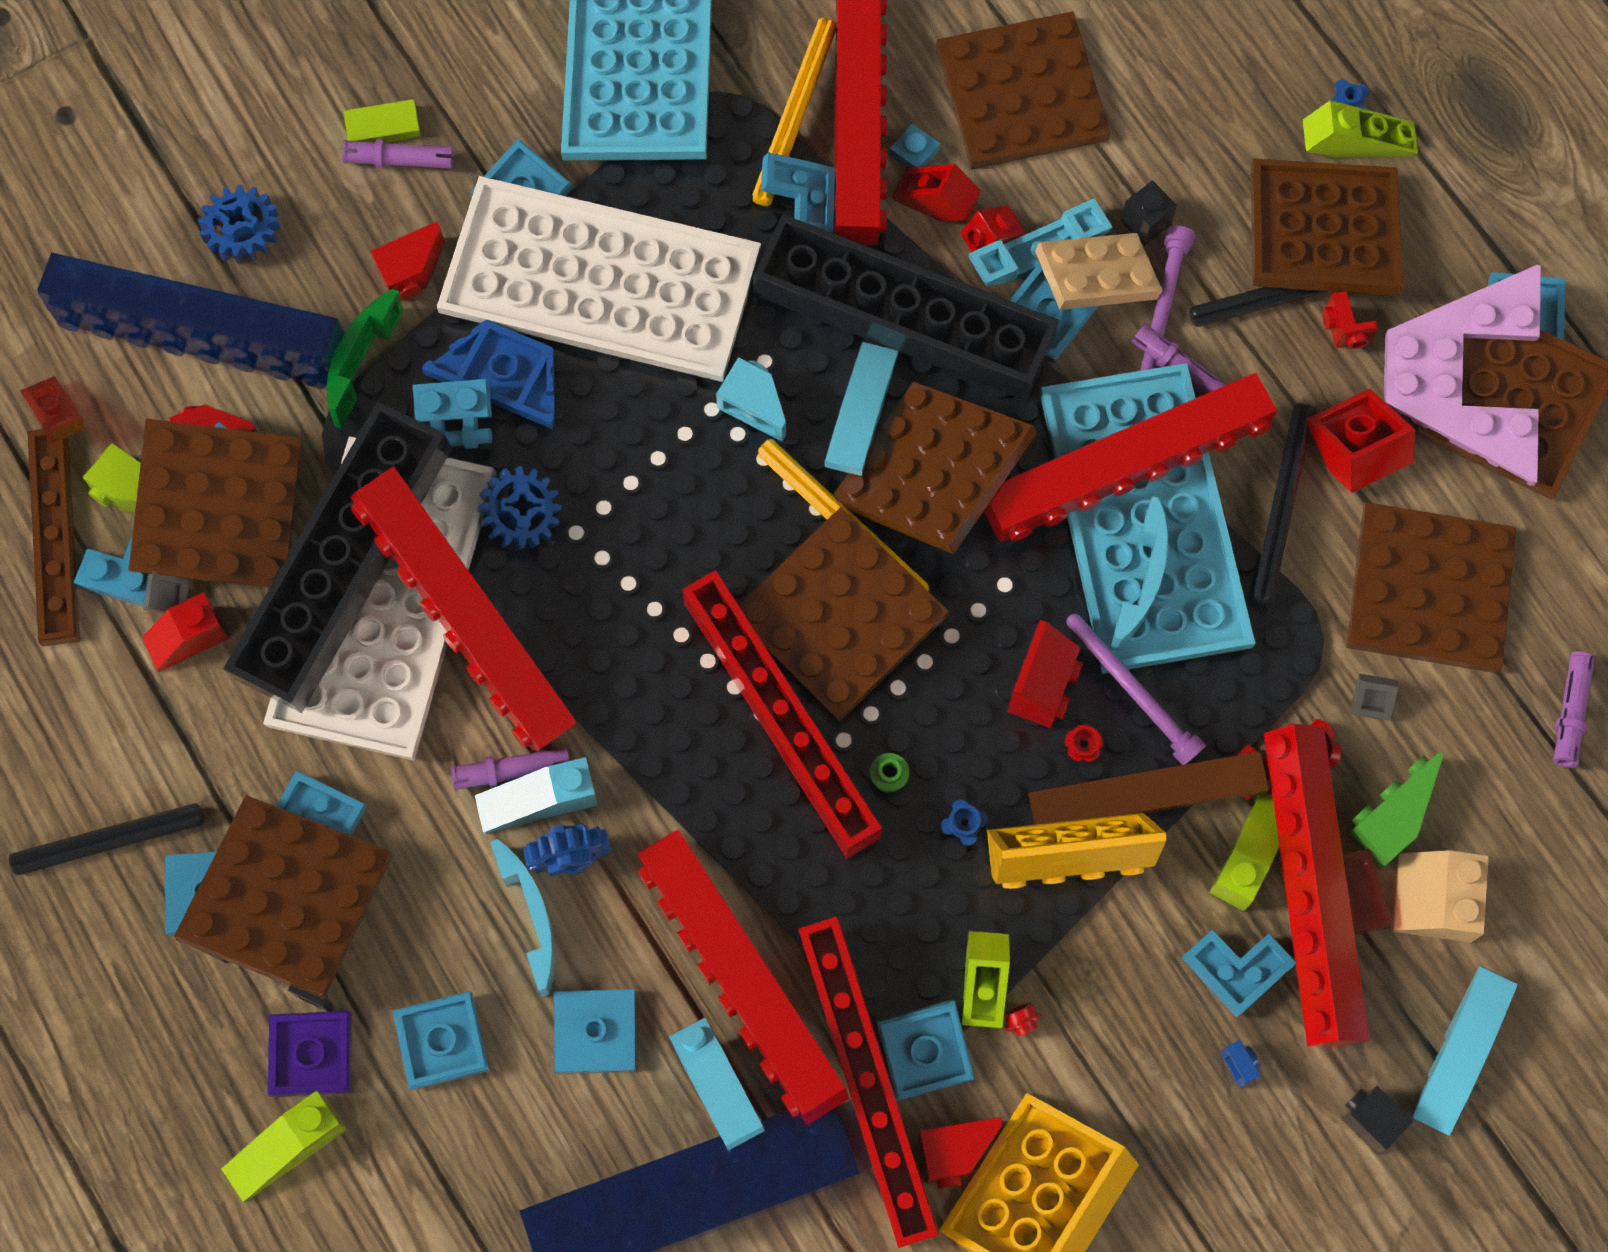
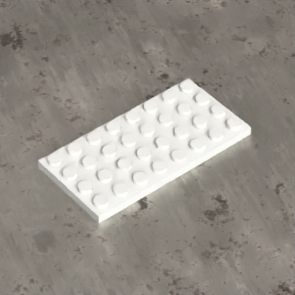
(600, 278)
(392, 655)

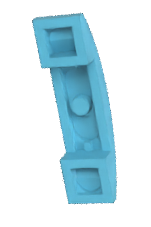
(1017, 259)
(1154, 536)
(542, 959)

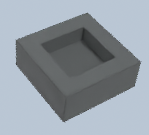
(165, 592)
(1374, 697)

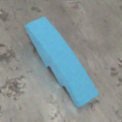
(861, 409)
(1464, 1050)

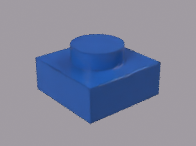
(1241, 1063)

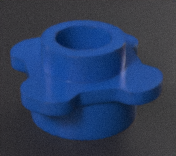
(1345, 89)
(975, 818)

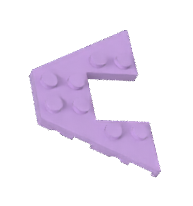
(1427, 372)

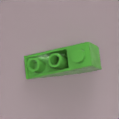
(1400, 816)

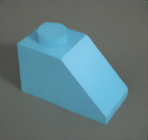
(752, 398)

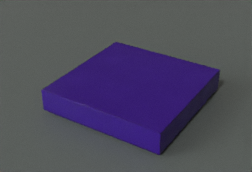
(309, 1053)

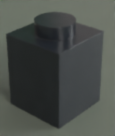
(1148, 212)
(1376, 1119)

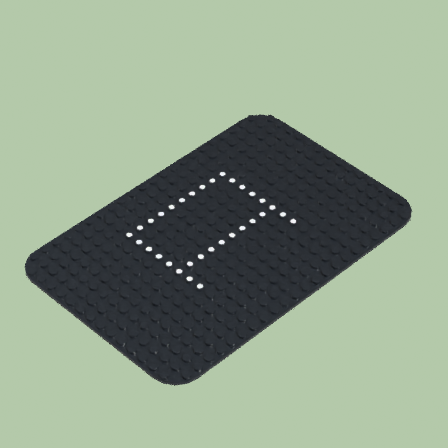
(675, 488)

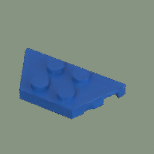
(516, 366)

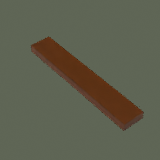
(53, 540)
(1152, 790)

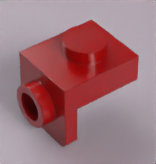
(990, 226)
(1340, 320)

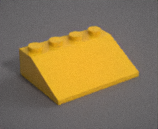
(1074, 848)
(1041, 1185)

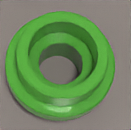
(889, 784)

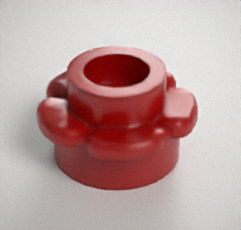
(1084, 733)
(1021, 1019)

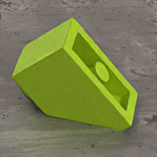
(985, 979)

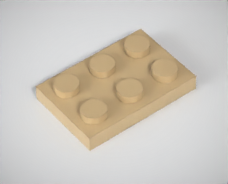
(1098, 271)

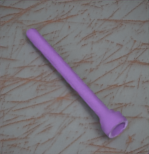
(1178, 243)
(1183, 743)

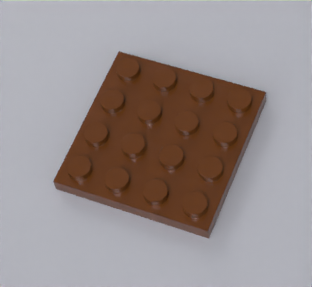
(1022, 90)
(1326, 227)
(1540, 375)
(935, 466)
(214, 503)
(1431, 587)
(841, 613)
(283, 896)

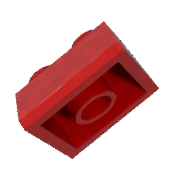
(1362, 440)
(1044, 676)

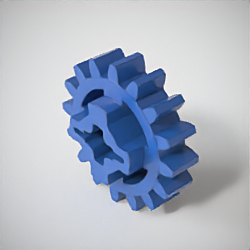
(239, 224)
(518, 523)
(567, 849)

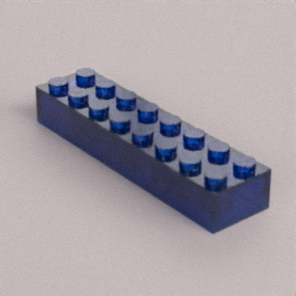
(190, 320)
(696, 1190)

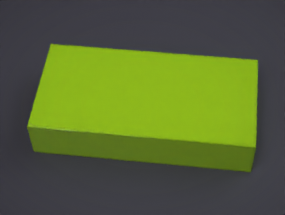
(385, 121)

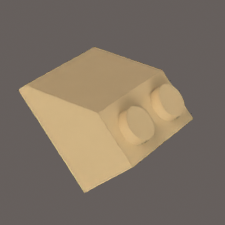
(1441, 895)

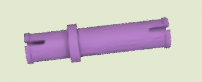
(397, 154)
(1168, 354)
(1572, 724)
(505, 769)

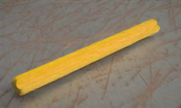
(799, 98)
(814, 492)

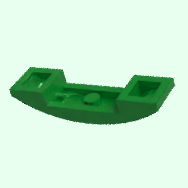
(376, 320)

